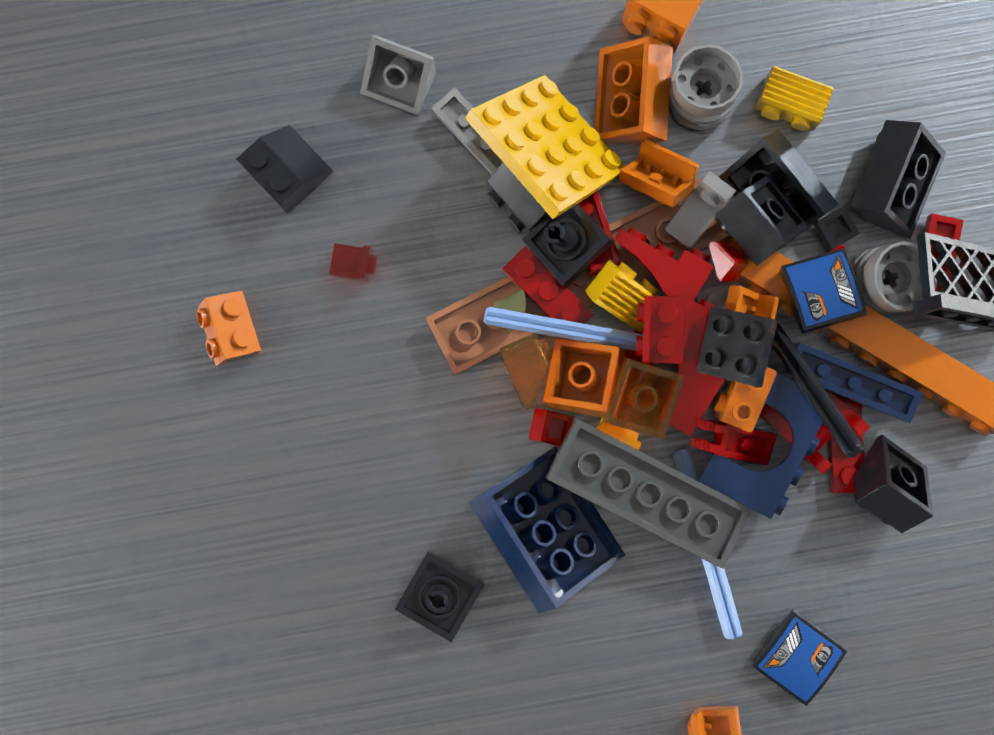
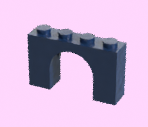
(766, 489)

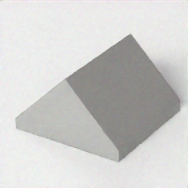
(397, 75)

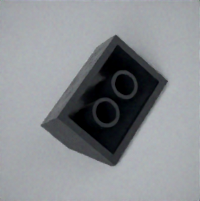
(788, 171)
(898, 177)

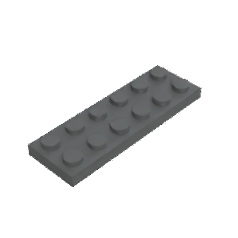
(648, 493)

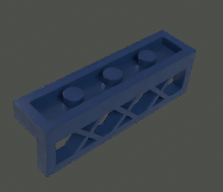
(861, 384)

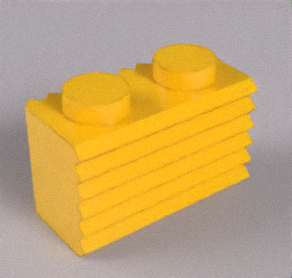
(793, 99)
(620, 292)

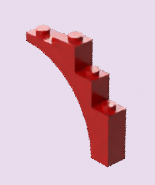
(683, 279)

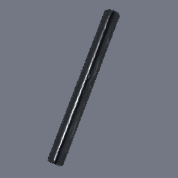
(816, 394)

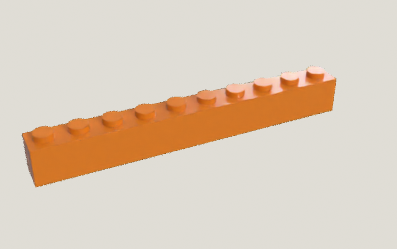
(892, 349)

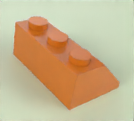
(633, 92)

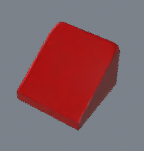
(727, 261)
(549, 426)

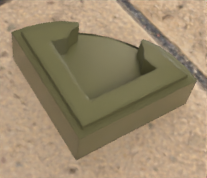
(513, 302)

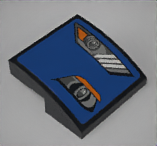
(823, 290)
(799, 657)

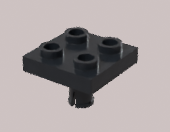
(567, 243)
(736, 346)
(439, 596)

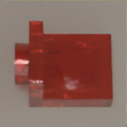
(353, 262)

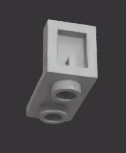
(699, 210)

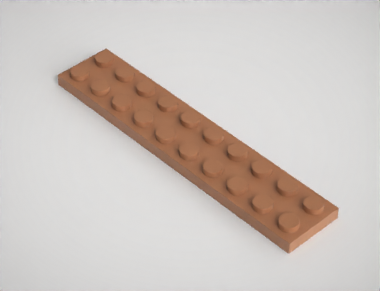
(470, 341)

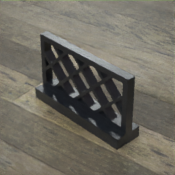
(948, 303)

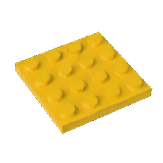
(546, 144)

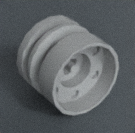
(706, 71)
(889, 277)

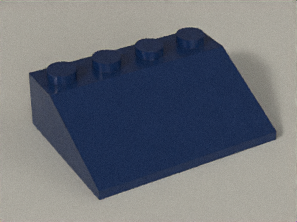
(546, 533)

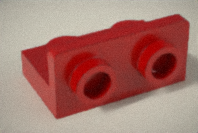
(662, 329)

